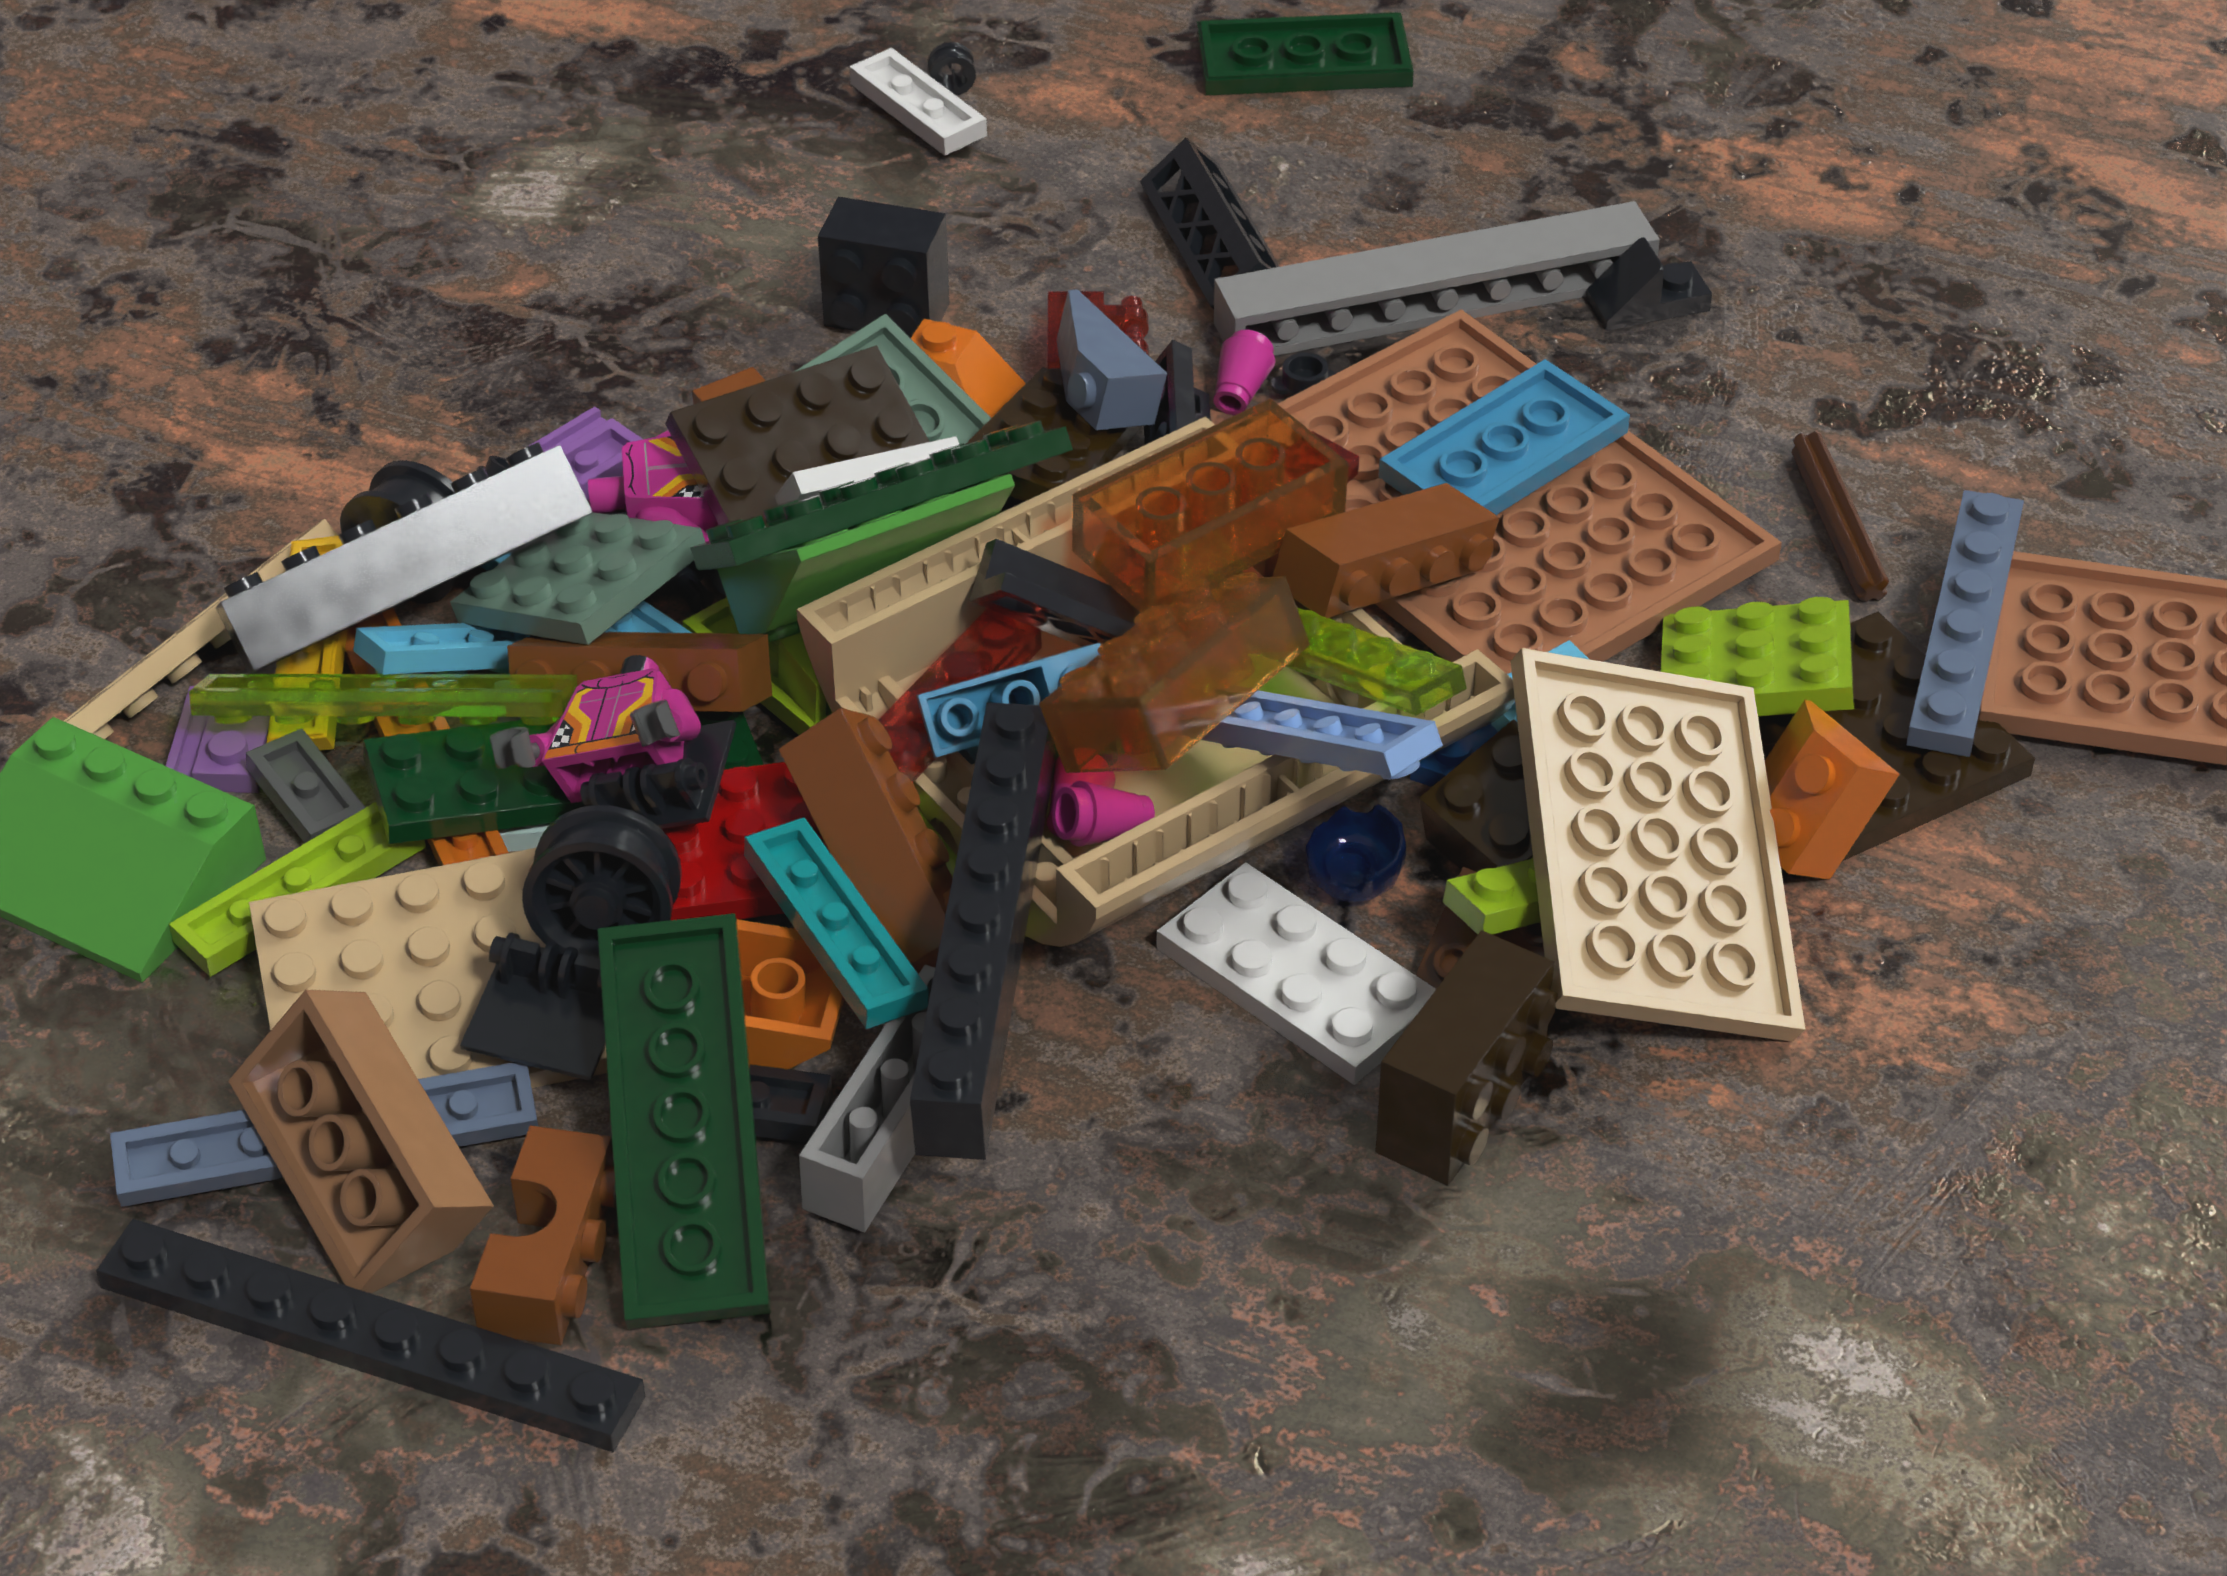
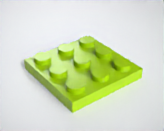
(1777, 650)

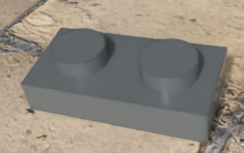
(302, 784)

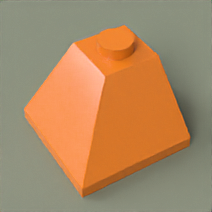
(969, 363)

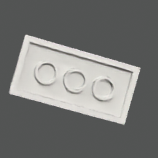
(1296, 971)

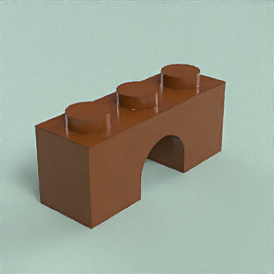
(538, 1280)

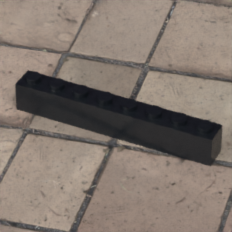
(983, 935)

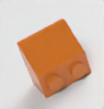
(1822, 791)
(786, 997)

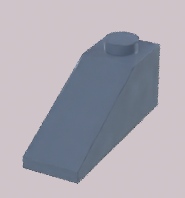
(1104, 370)

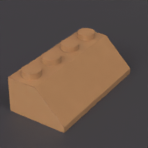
(358, 1140)

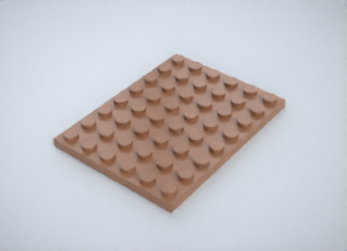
(1574, 561)

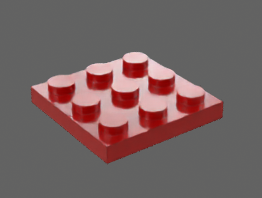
(712, 852)

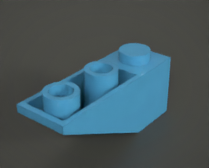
(957, 712)

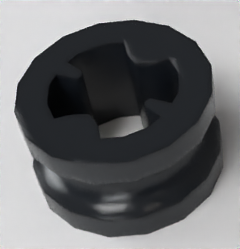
(948, 54)

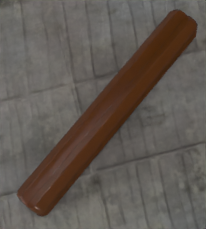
(1840, 517)

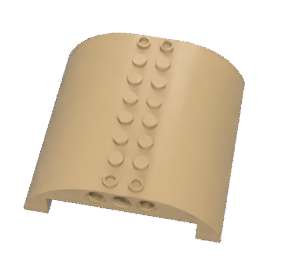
(1208, 805)

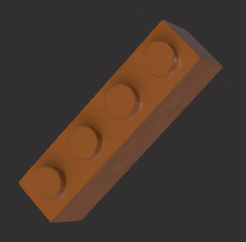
(1385, 549)
(710, 668)
(875, 827)

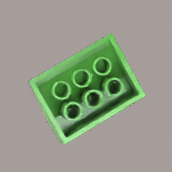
(771, 588)
(113, 847)

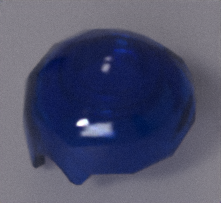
(1356, 854)

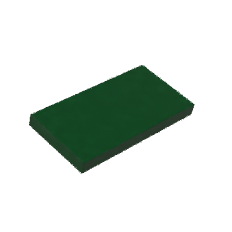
(1304, 54)

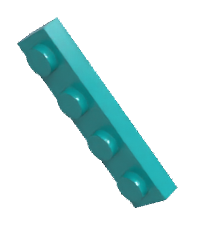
(836, 923)

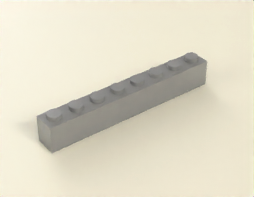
(1428, 279)

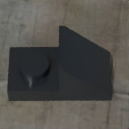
(1645, 291)

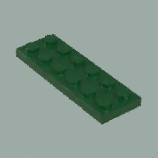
(878, 495)
(451, 786)
(682, 1122)

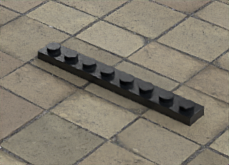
(373, 1334)

